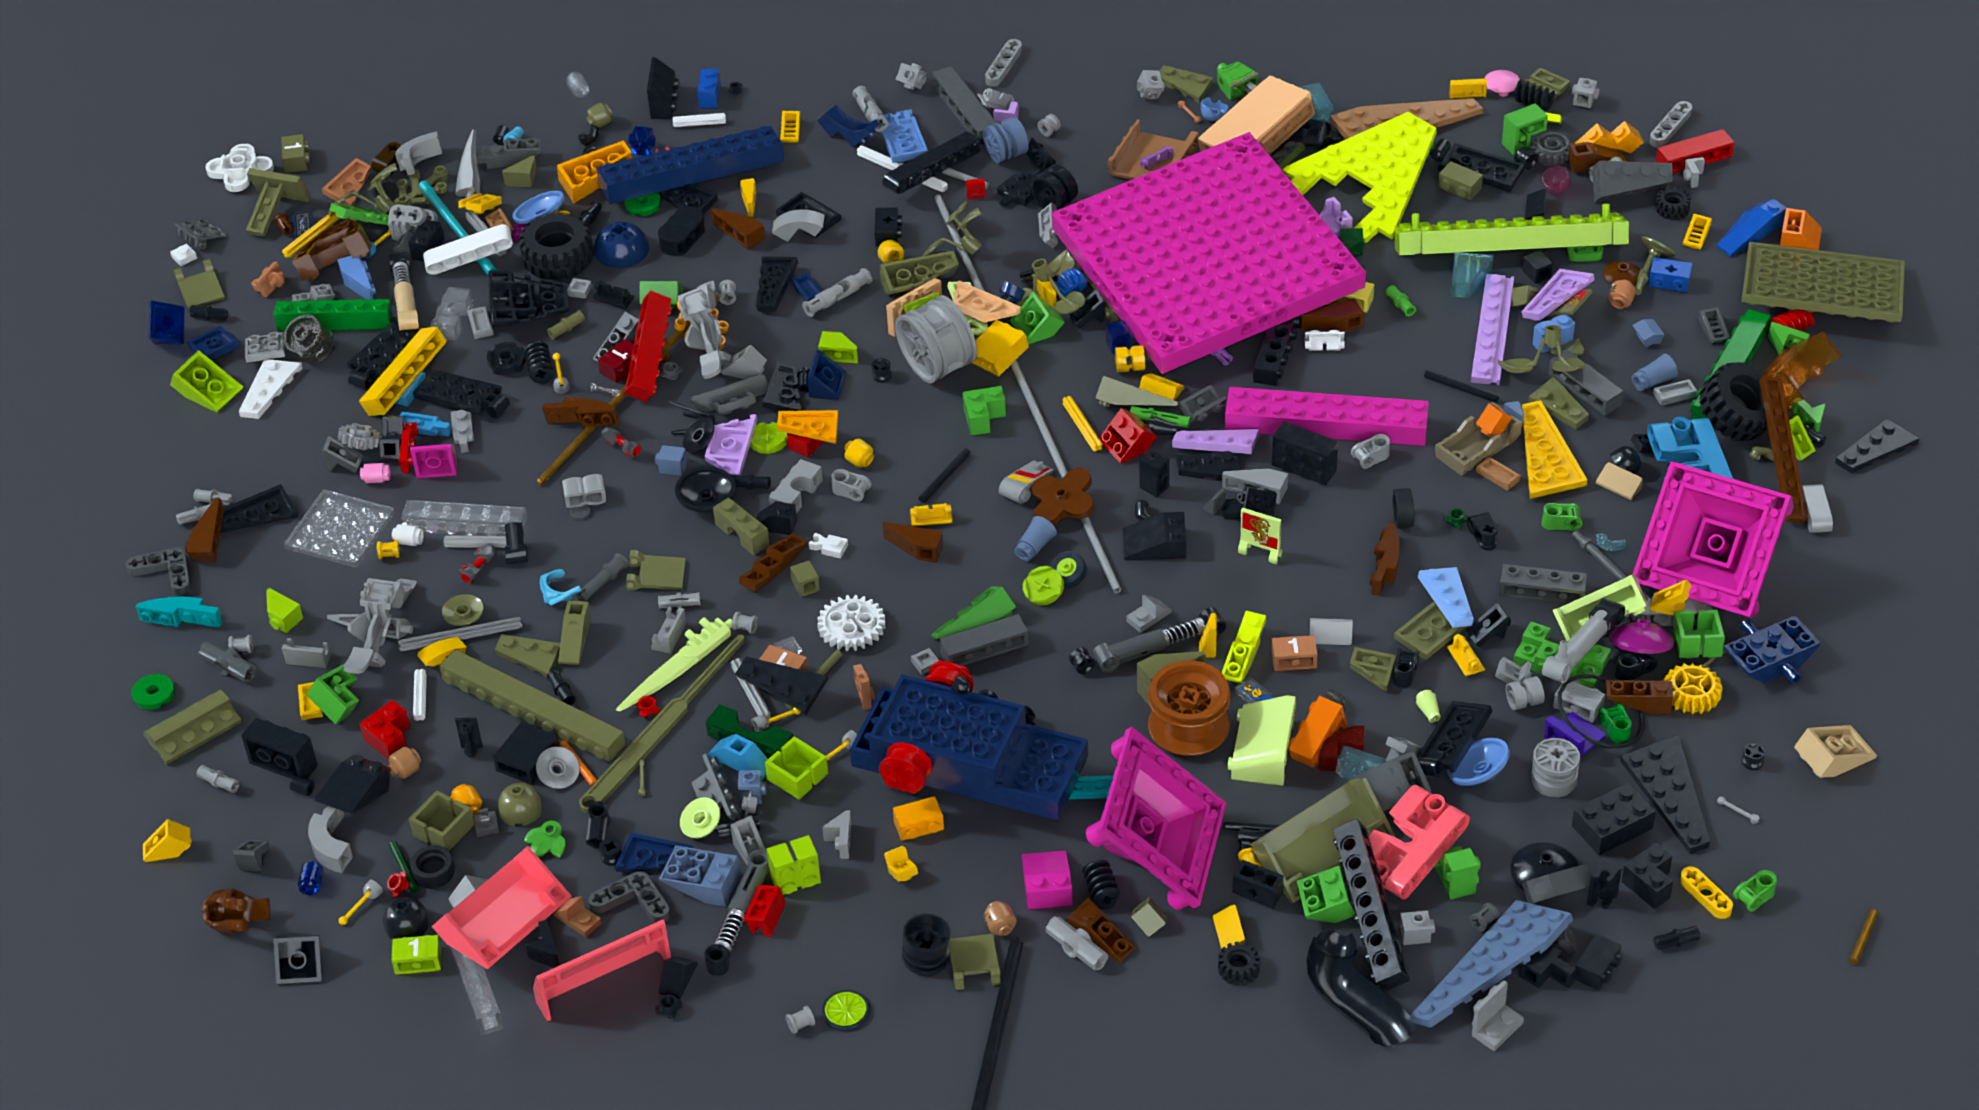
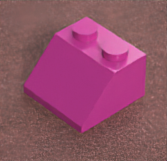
(434, 460)

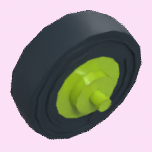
(1071, 567)

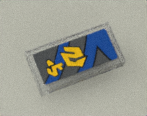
(1252, 691)

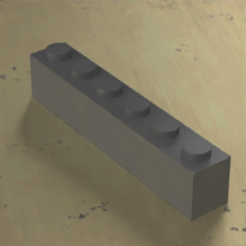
(962, 101)

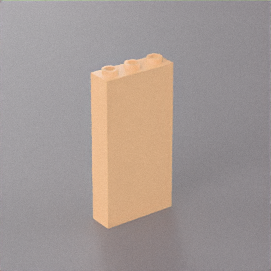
(1256, 112)

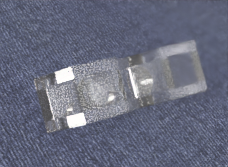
(447, 317)

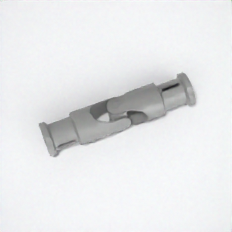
(869, 105)
(829, 296)

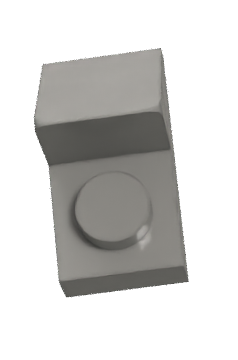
(1148, 614)
(1400, 746)
(839, 831)

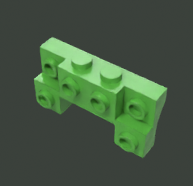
(1537, 649)

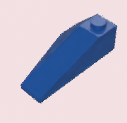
(1753, 226)

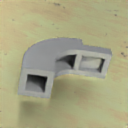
(417, 150)
(328, 850)

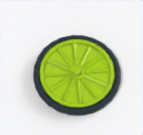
(845, 1010)

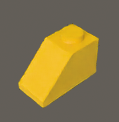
(167, 842)

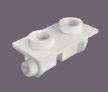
(1333, 339)

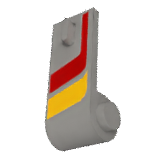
(1018, 484)

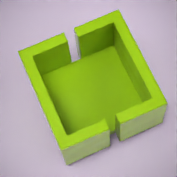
(800, 770)
(790, 873)

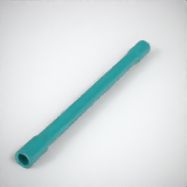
(430, 193)

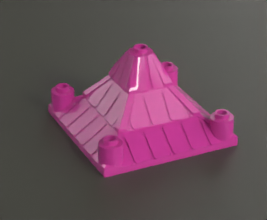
(1713, 536)
(1160, 818)

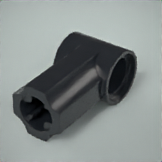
(516, 549)
(597, 823)

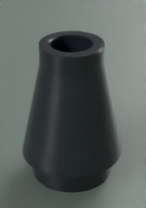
(1162, 427)

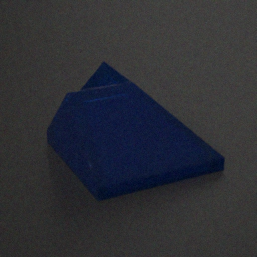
(166, 323)

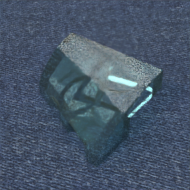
(1356, 762)

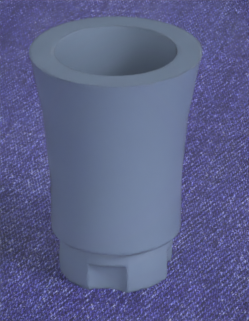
(1656, 372)
(1035, 538)

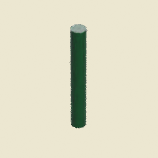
(402, 864)

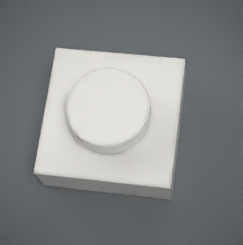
(183, 255)

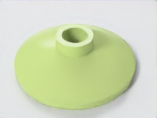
(695, 813)

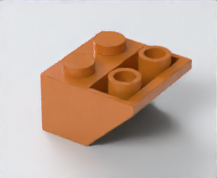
(1800, 230)

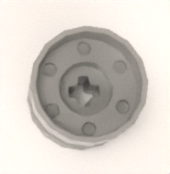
(1555, 767)

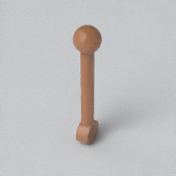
(1181, 104)

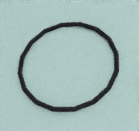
(1642, 726)

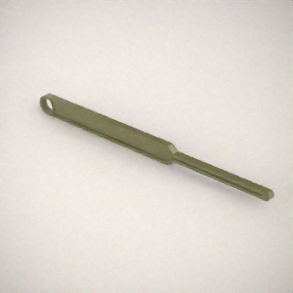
(654, 732)

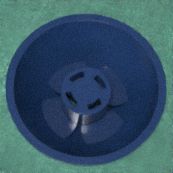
(621, 245)

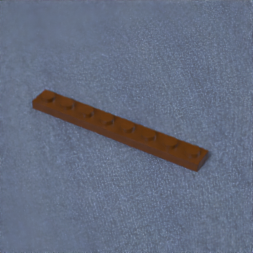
(1783, 446)

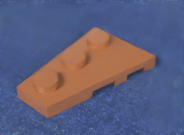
(349, 179)

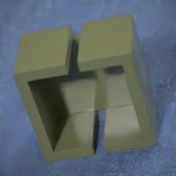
(437, 821)

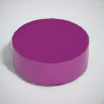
(515, 234)

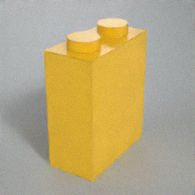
(999, 347)

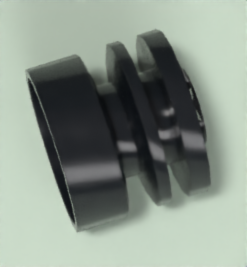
(926, 944)

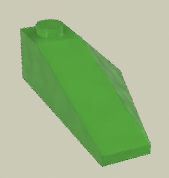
(986, 608)

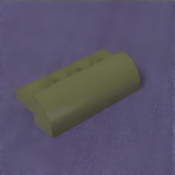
(192, 726)

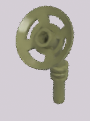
(1656, 249)

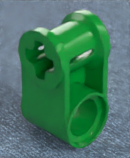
(1616, 723)

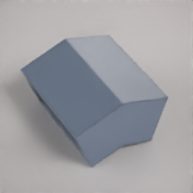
(1648, 332)

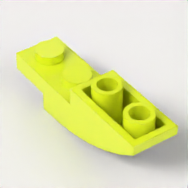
(1244, 647)

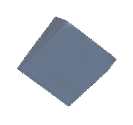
(1514, 409)

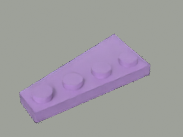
(1556, 292)
(1217, 440)

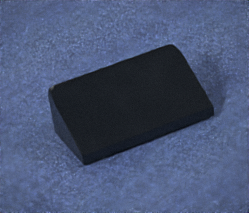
(1535, 204)

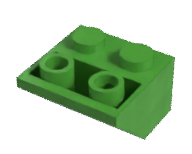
(1326, 896)

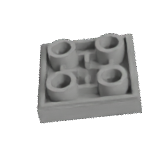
(264, 347)

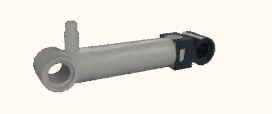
(1600, 623)

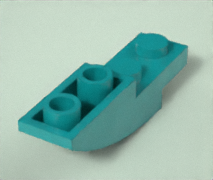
(173, 610)

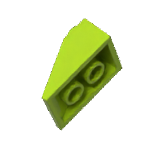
(205, 382)

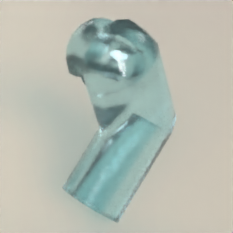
(1608, 545)

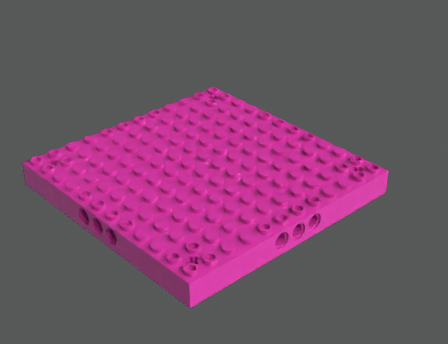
(1207, 251)

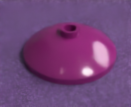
(1641, 637)

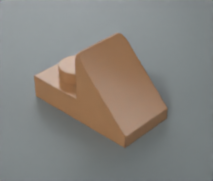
(577, 916)

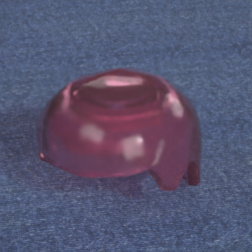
(1556, 179)

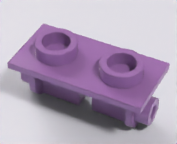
(1152, 159)

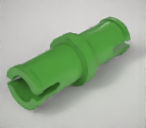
(1401, 300)

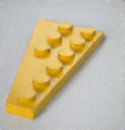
(1548, 458)

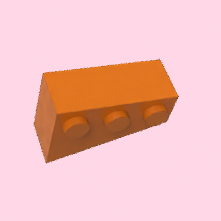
(1322, 721)

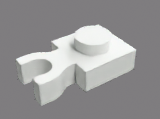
(829, 546)

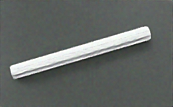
(886, 162)

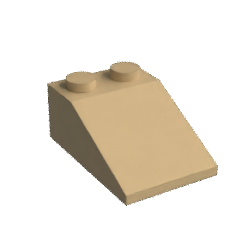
(1833, 750)

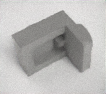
(1692, 169)
(1510, 671)

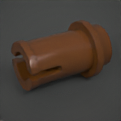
(282, 222)

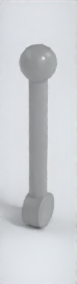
(1753, 818)

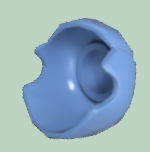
(1213, 111)

